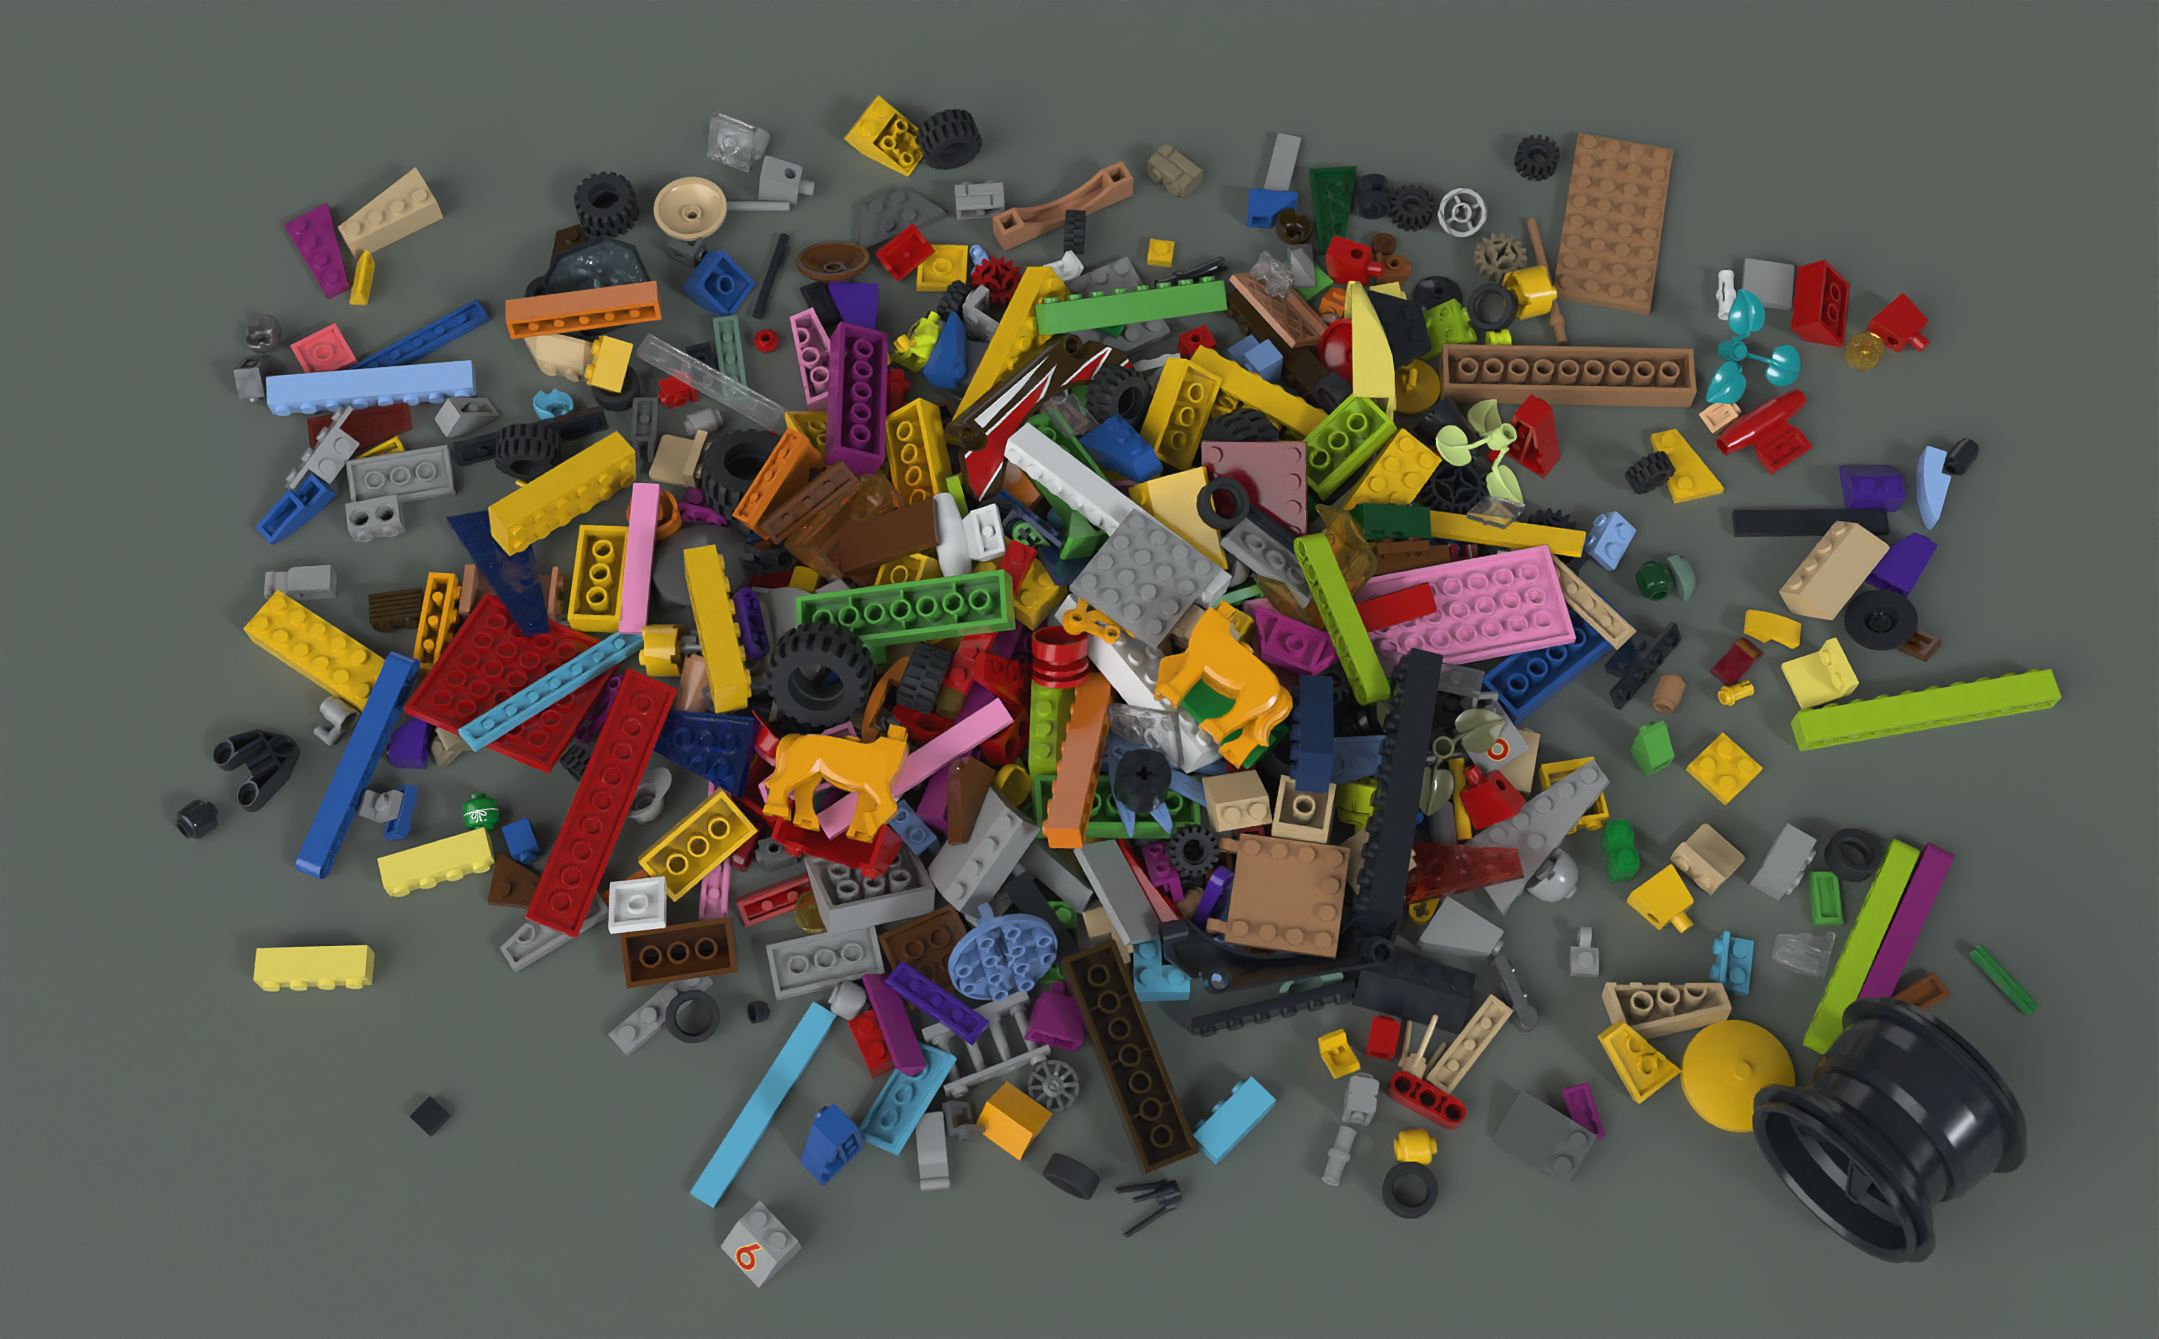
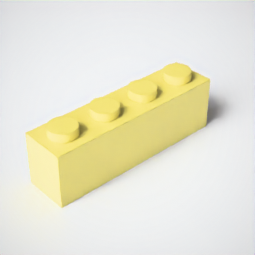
(437, 862)
(314, 967)

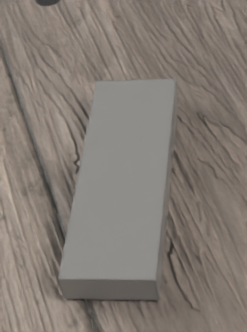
(1282, 162)

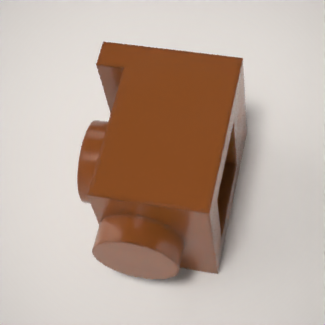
(1395, 269)

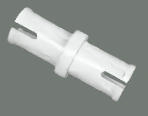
(1726, 293)

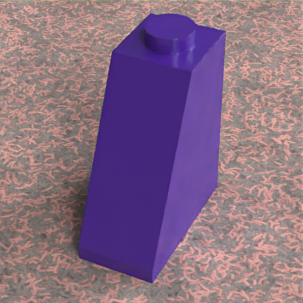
(857, 303)
(1902, 564)

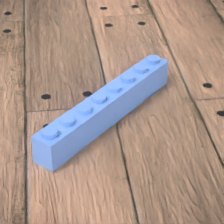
(370, 387)

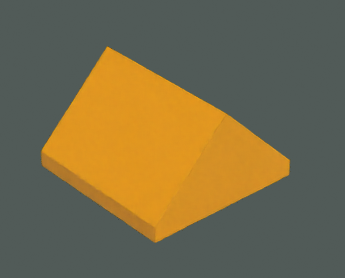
(1013, 1120)

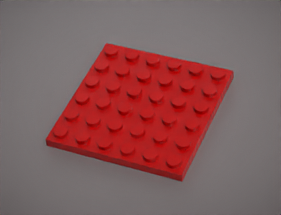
(494, 662)

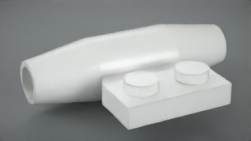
(973, 538)

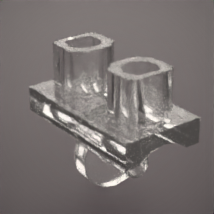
(1275, 273)

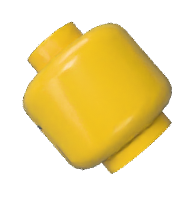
(1415, 1146)

